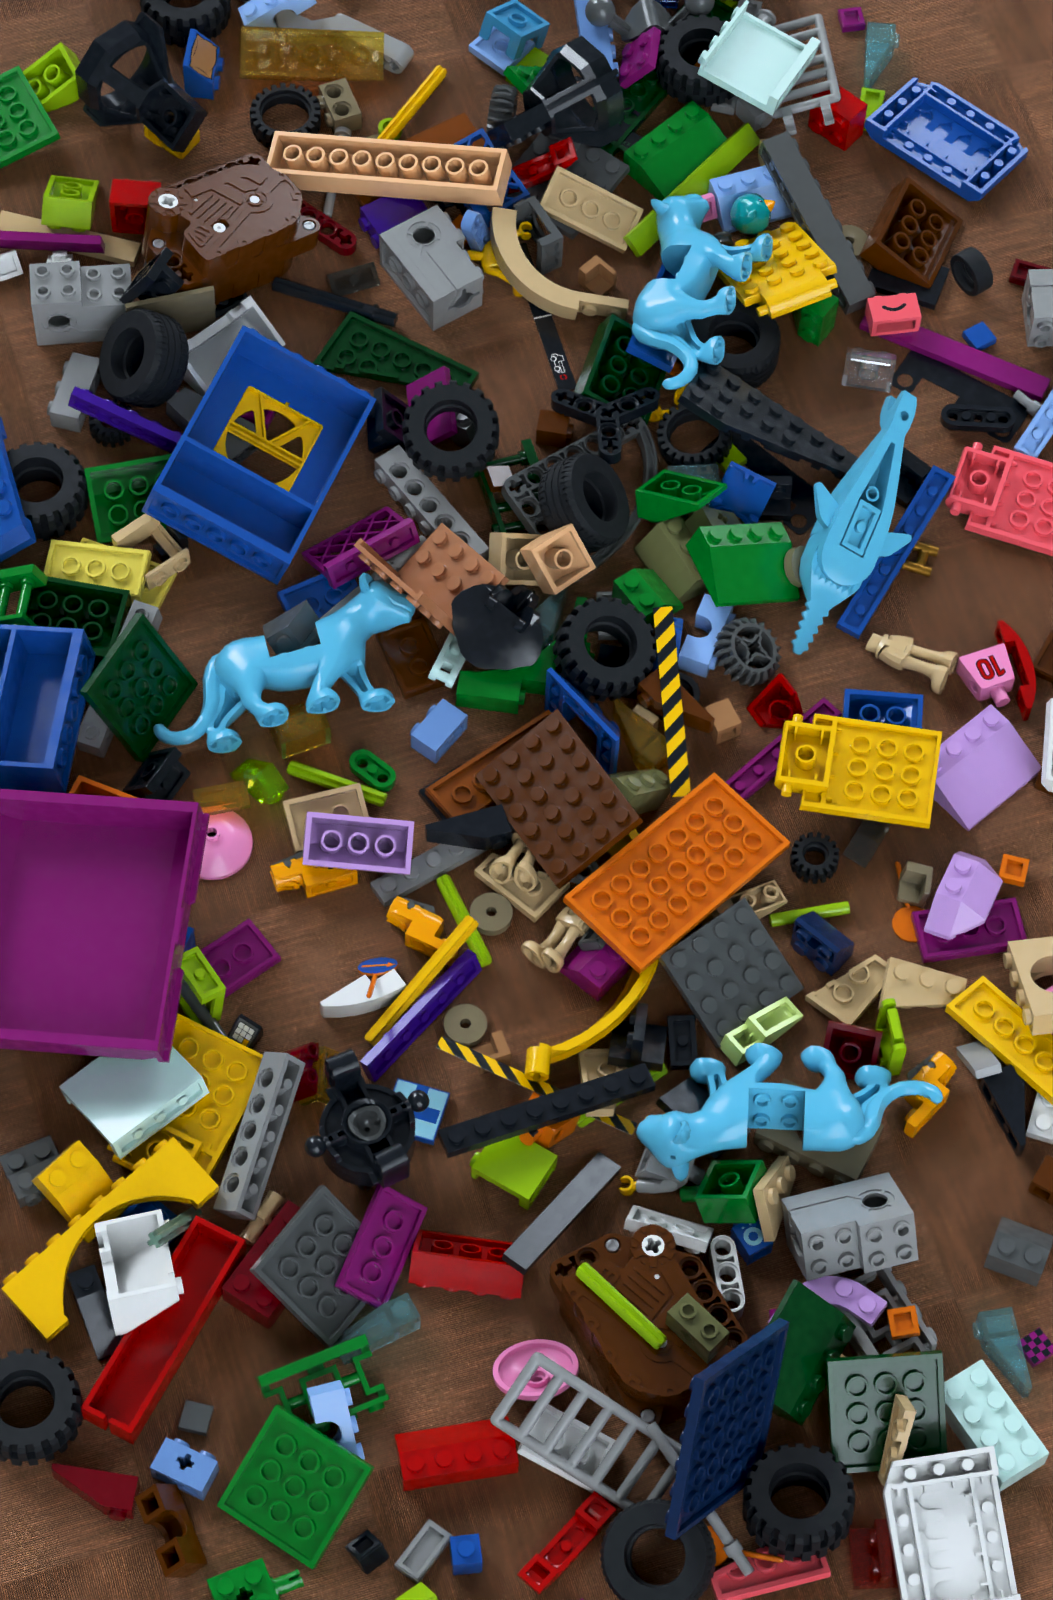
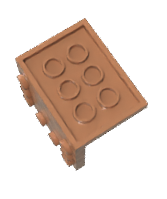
(435, 573)

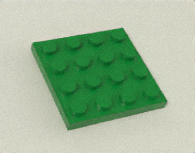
(23, 119)
(295, 1486)

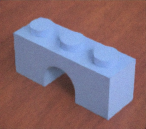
(262, 12)
(698, 653)
(330, 1404)

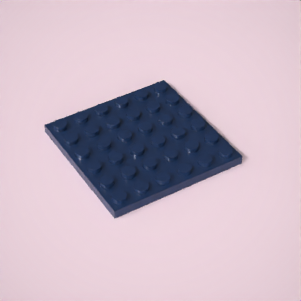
(725, 1427)

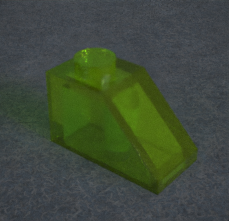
(262, 780)

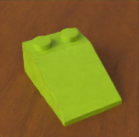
(54, 78)
(69, 203)

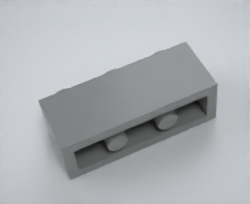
(79, 372)

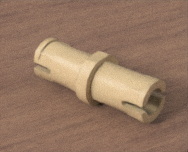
(263, 1219)

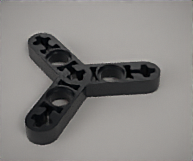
(606, 416)

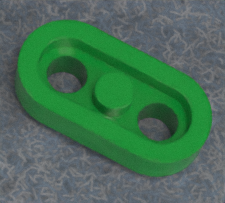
(374, 771)

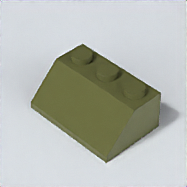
(667, 555)
(643, 788)

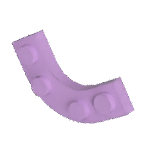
(848, 1296)

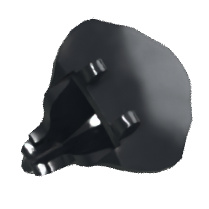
(498, 626)

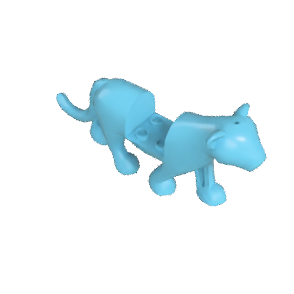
(694, 258)
(244, 669)
(828, 1116)

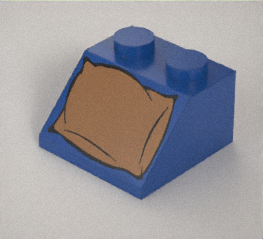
(202, 66)

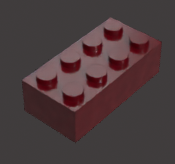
(244, 1289)

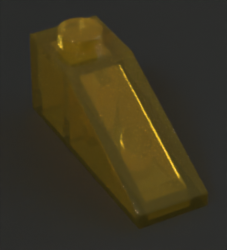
(643, 741)

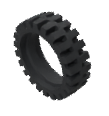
(283, 95)
(675, 457)

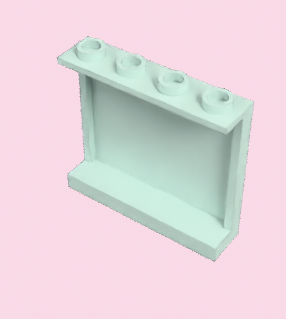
(755, 60)
(133, 1096)

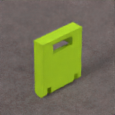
(892, 1042)

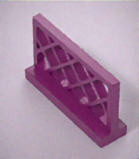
(339, 569)

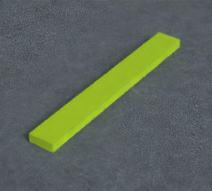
(715, 166)

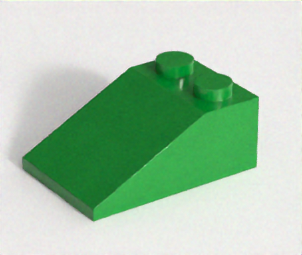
(673, 495)

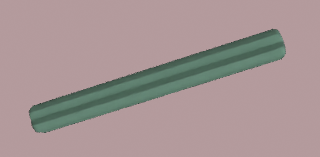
(172, 1228)

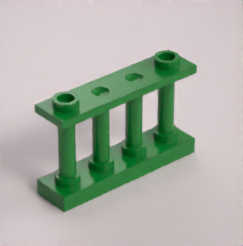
(21, 579)

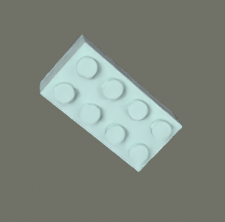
(986, 1417)

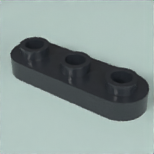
(988, 416)

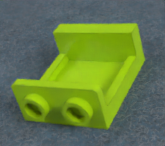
(203, 983)
(515, 1168)

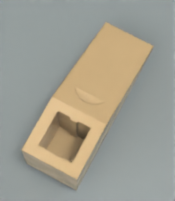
(762, 899)

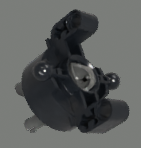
(365, 1127)

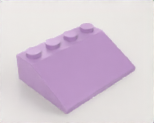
(982, 767)

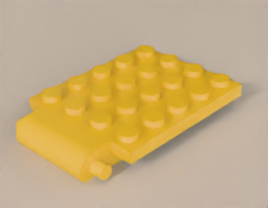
(790, 277)
(860, 768)
(211, 1122)

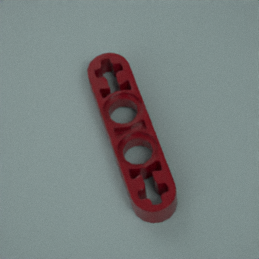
(332, 240)

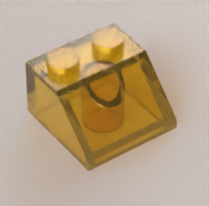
(301, 731)

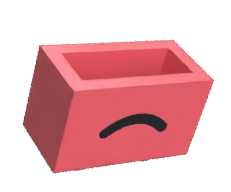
(893, 314)

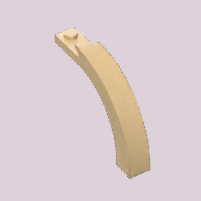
(534, 285)

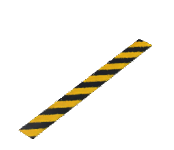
(671, 701)
(518, 1077)

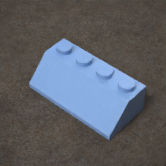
(755, 180)

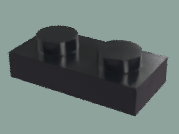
(681, 1041)

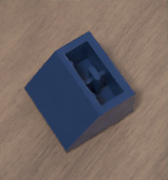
(821, 943)

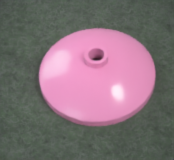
(228, 849)
(513, 1360)

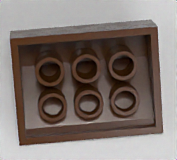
(911, 235)

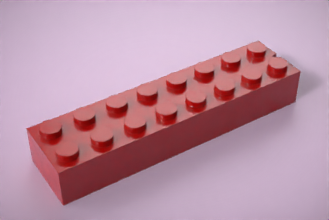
(154, 1350)

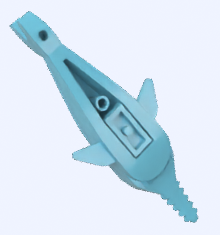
(854, 522)

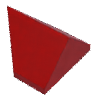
(775, 704)

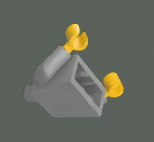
(656, 1178)

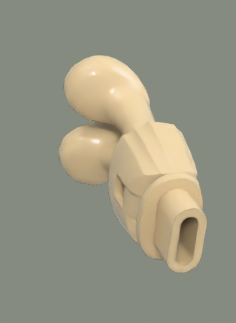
(900, 653)
(524, 874)
(547, 953)

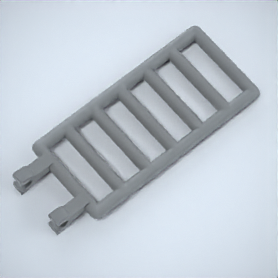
(828, 70)
(571, 1465)

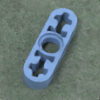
(475, 230)

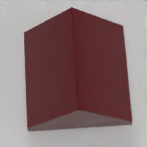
(852, 1046)

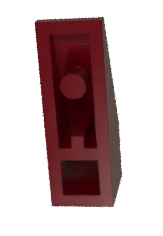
(106, 1491)

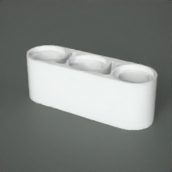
(729, 1266)

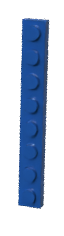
(887, 568)

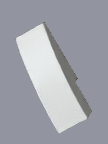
(353, 1000)

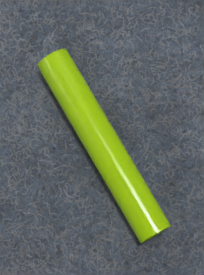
(823, 911)

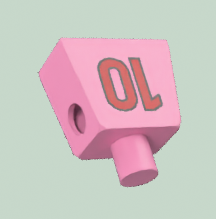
(988, 674)

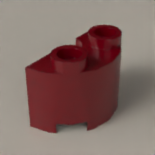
(309, 1080)

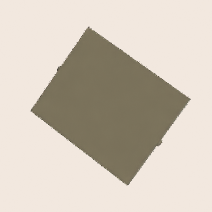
(190, 308)

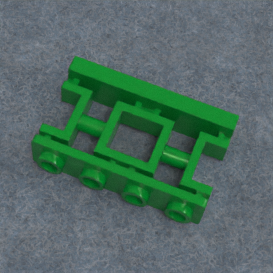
(314, 1368)

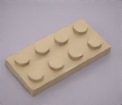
(590, 209)

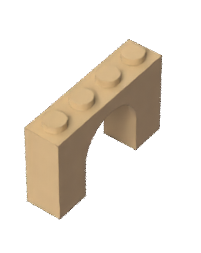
(1027, 962)

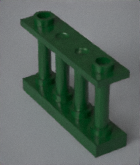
(526, 458)

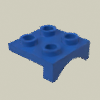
(745, 493)

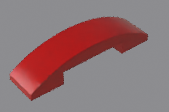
(542, 167)
(1014, 645)
(567, 1543)

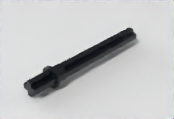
(334, 301)

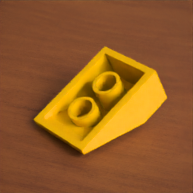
(74, 1183)

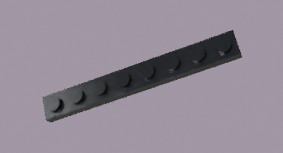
(546, 1110)

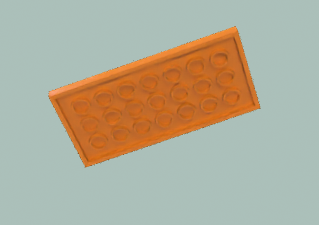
(676, 872)

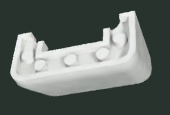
(212, 344)
(136, 1275)

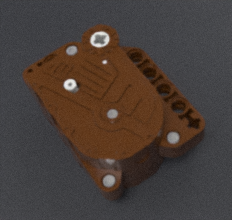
(229, 227)
(652, 1279)

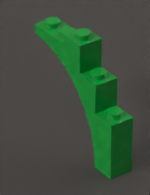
(507, 689)

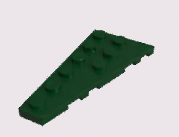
(380, 354)

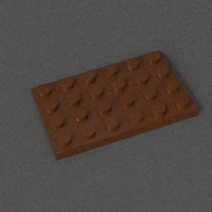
(559, 798)

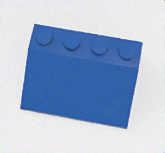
(883, 707)

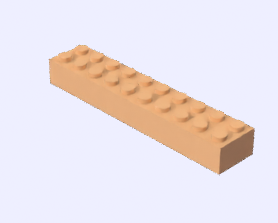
(392, 168)

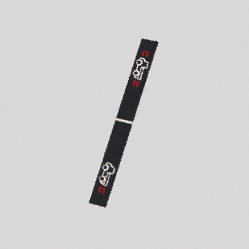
(551, 341)

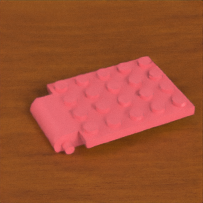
(1005, 496)

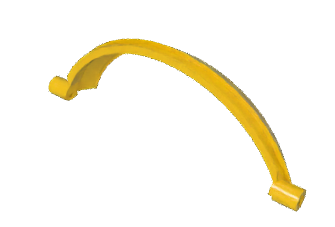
(540, 1057)

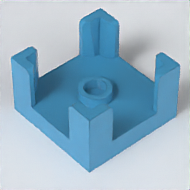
(518, 24)

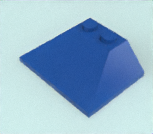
(572, 703)

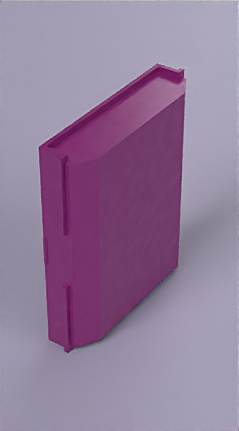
(95, 920)

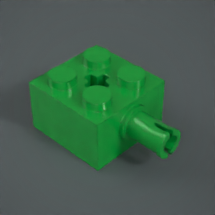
(727, 1191)
(252, 1582)

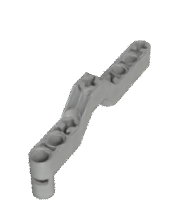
(396, 53)

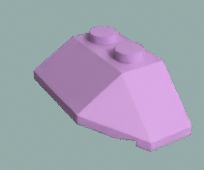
(963, 896)

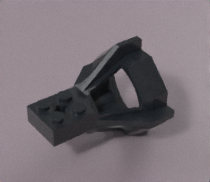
(145, 98)
(558, 103)

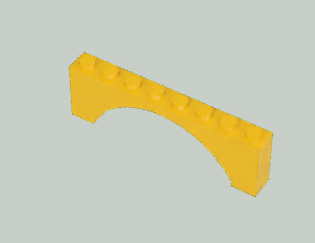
(165, 1176)

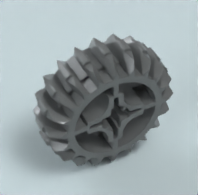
(502, 105)
(739, 652)

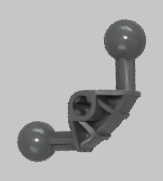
(642, 16)

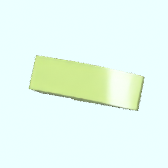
(760, 1027)

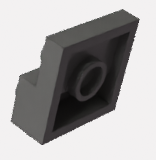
(24, 1165)

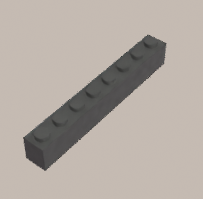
(815, 217)

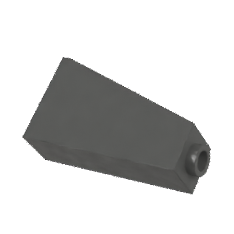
(182, 408)

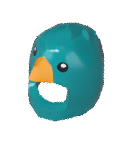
(751, 213)

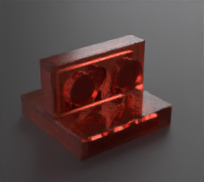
(872, 1557)

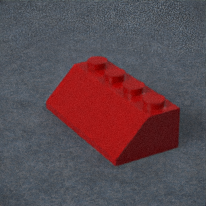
(464, 1265)
(455, 1454)

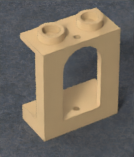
(140, 530)

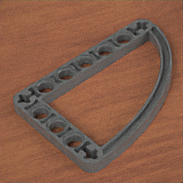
(526, 496)

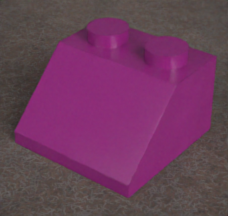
(595, 970)

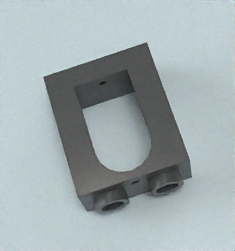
(548, 246)

